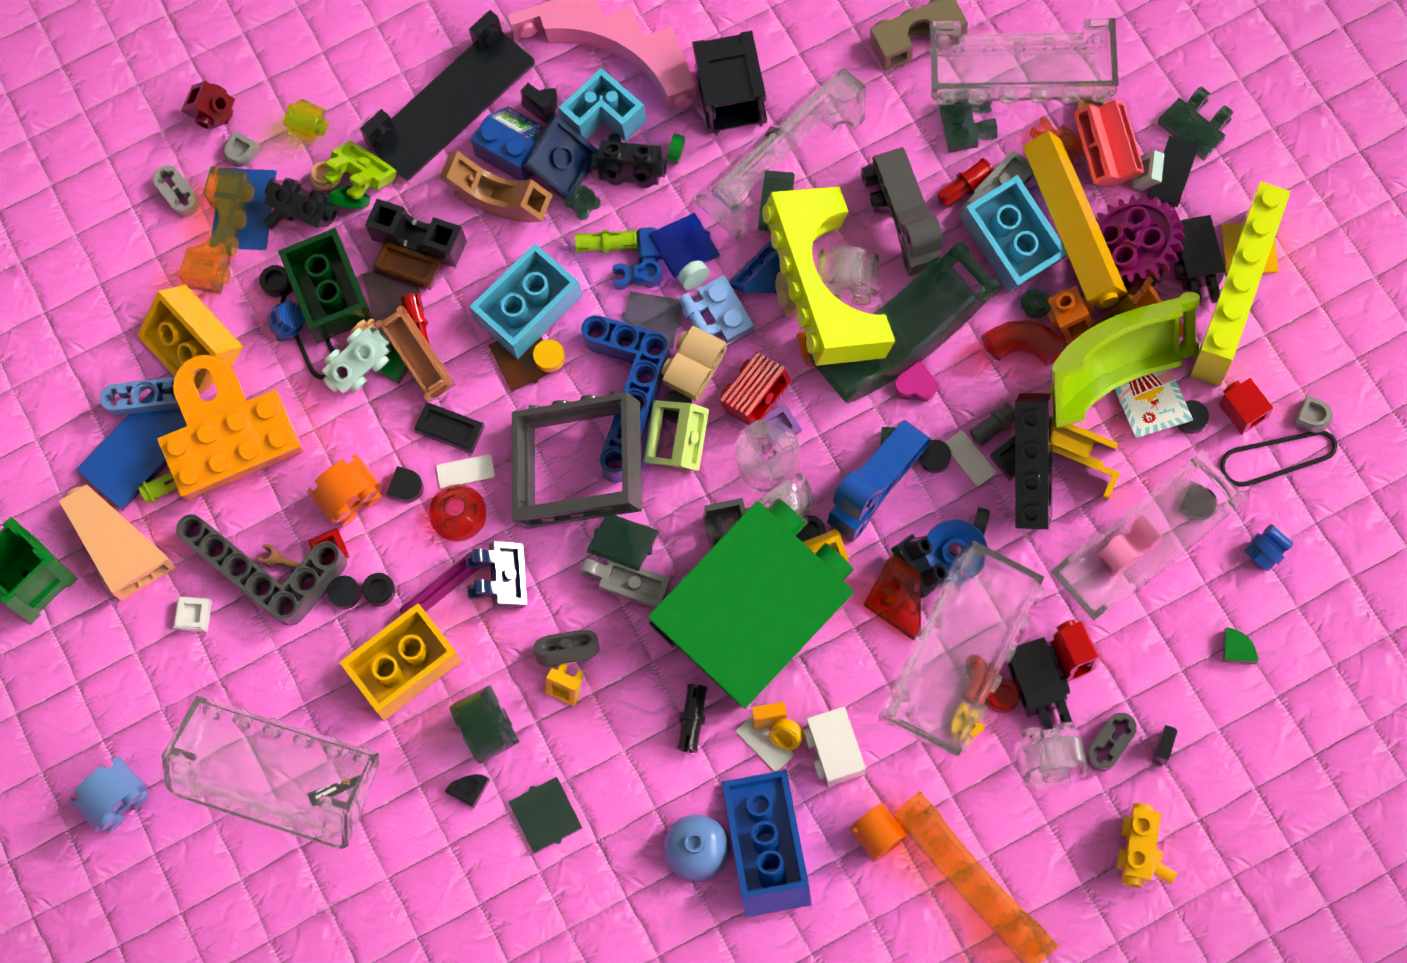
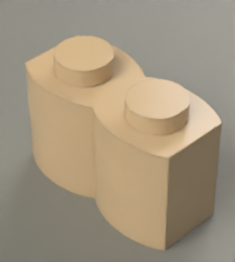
(694, 363)

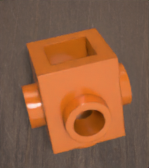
(1070, 313)

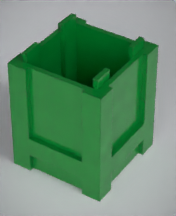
(28, 572)

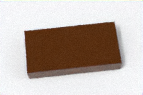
(407, 265)

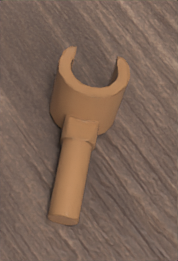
(276, 559)

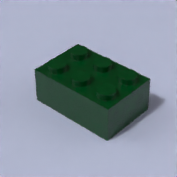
(325, 285)

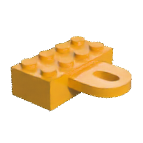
(224, 435)

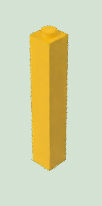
(1074, 220)

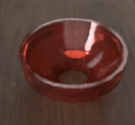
(461, 526)

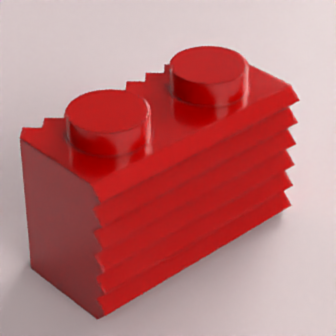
(755, 389)

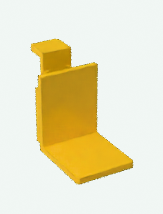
(1077, 445)

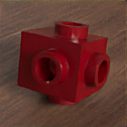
(208, 105)

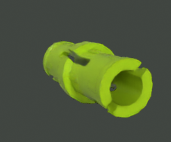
(606, 241)

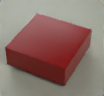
(331, 536)

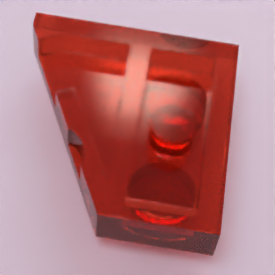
(897, 597)

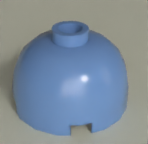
(696, 848)

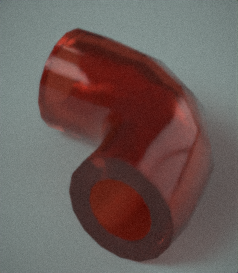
(1024, 336)

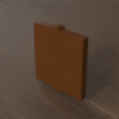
(1126, 301)
(520, 371)

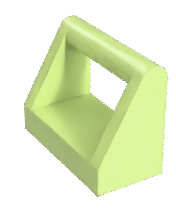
(688, 437)

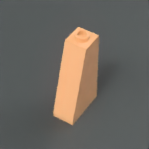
(115, 545)

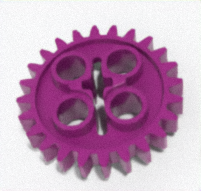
(1135, 240)

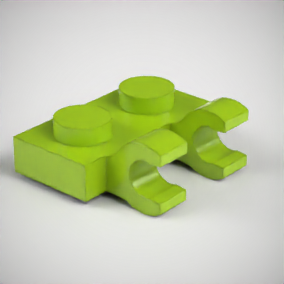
(363, 166)

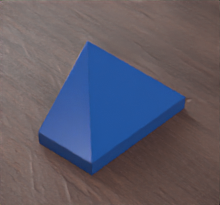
(759, 272)

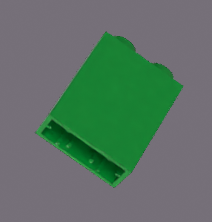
(754, 600)

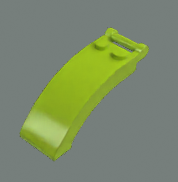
(1122, 351)

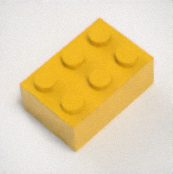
(400, 661)

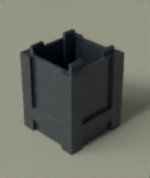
(730, 82)

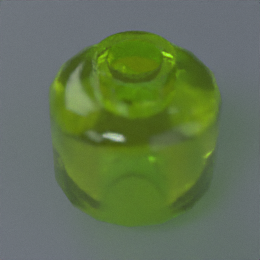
(305, 120)

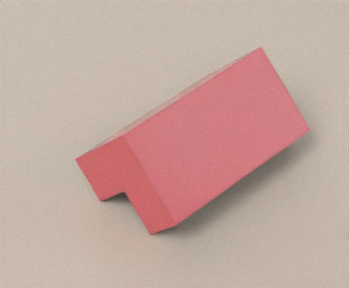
(1109, 143)

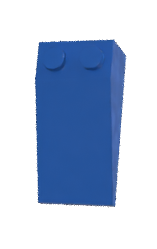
(766, 843)

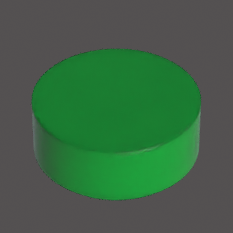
(675, 149)

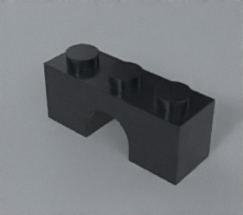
(395, 225)

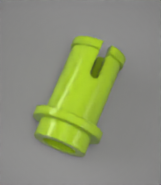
(156, 488)

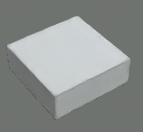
(192, 614)

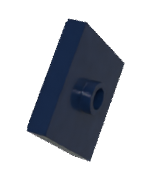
(560, 157)

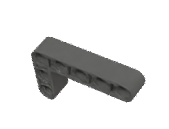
(255, 575)

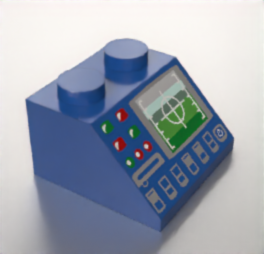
(506, 140)

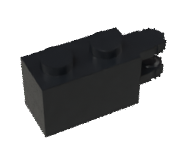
(1201, 259)
(1039, 681)

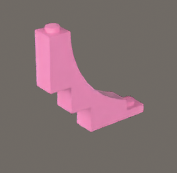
(619, 32)

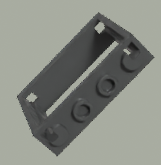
(560, 412)

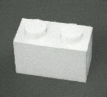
(835, 747)

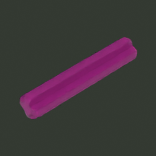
(441, 586)

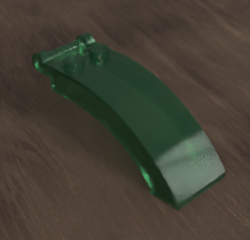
(924, 319)

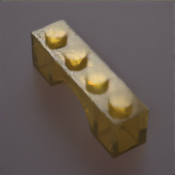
(208, 264)

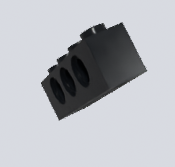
(1033, 460)

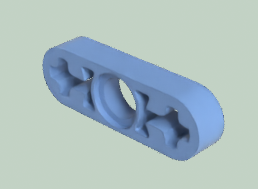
(125, 407)

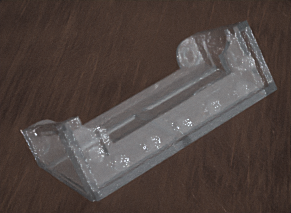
(832, 99)

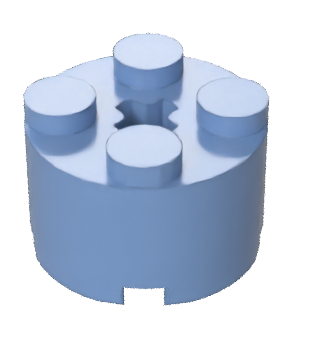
(108, 795)

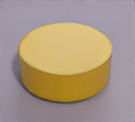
(549, 355)
(786, 734)

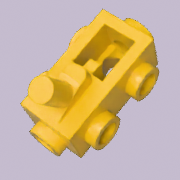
(1140, 855)

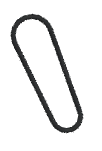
(1276, 441)

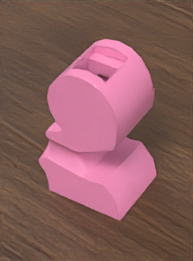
(1129, 547)

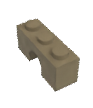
(892, 37)

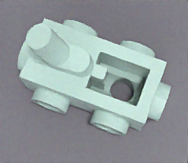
(365, 352)

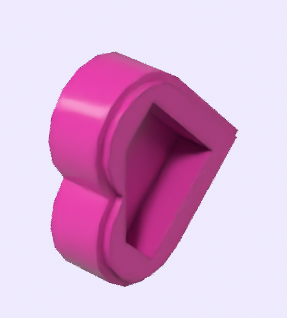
(916, 382)

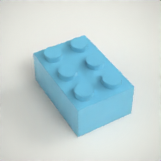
(1013, 234)
(526, 301)

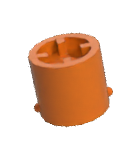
(878, 832)

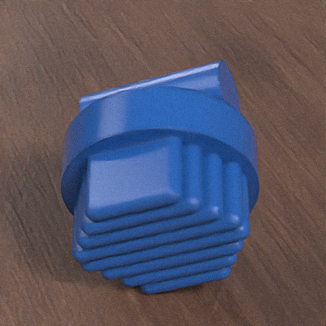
(286, 320)
(1268, 547)

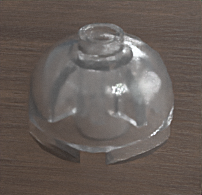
(796, 495)

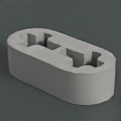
(180, 187)

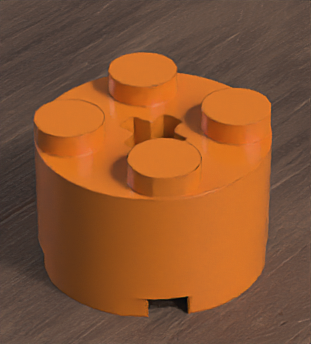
(345, 490)

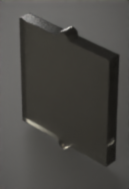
(385, 293)

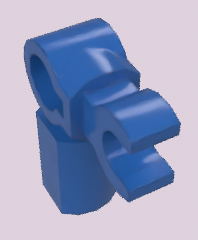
(646, 273)

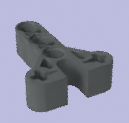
(915, 224)

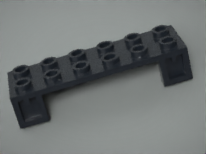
(449, 101)

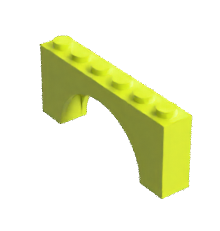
(1240, 283)
(831, 327)

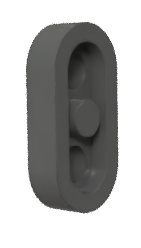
(566, 647)

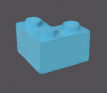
(601, 102)

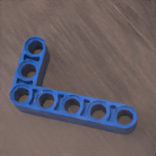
(643, 364)

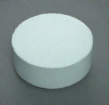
(693, 275)

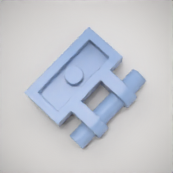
(724, 307)

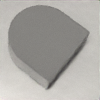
(240, 150)
(1314, 415)

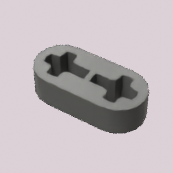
(1118, 746)

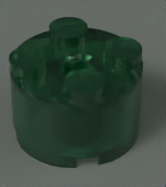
(484, 724)

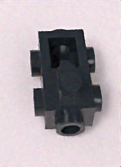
(629, 162)
(294, 202)

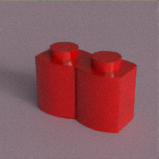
(1075, 649)

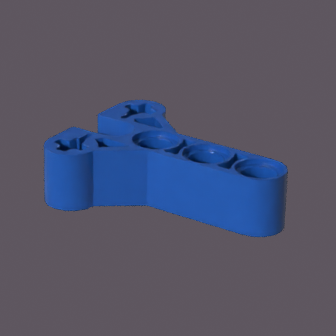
(867, 487)

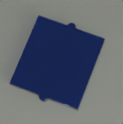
(683, 243)

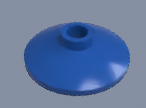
(950, 533)

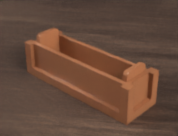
(416, 353)

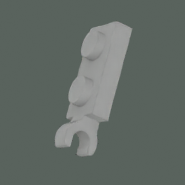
(638, 586)

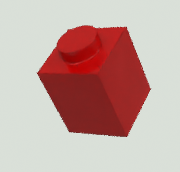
(1245, 405)

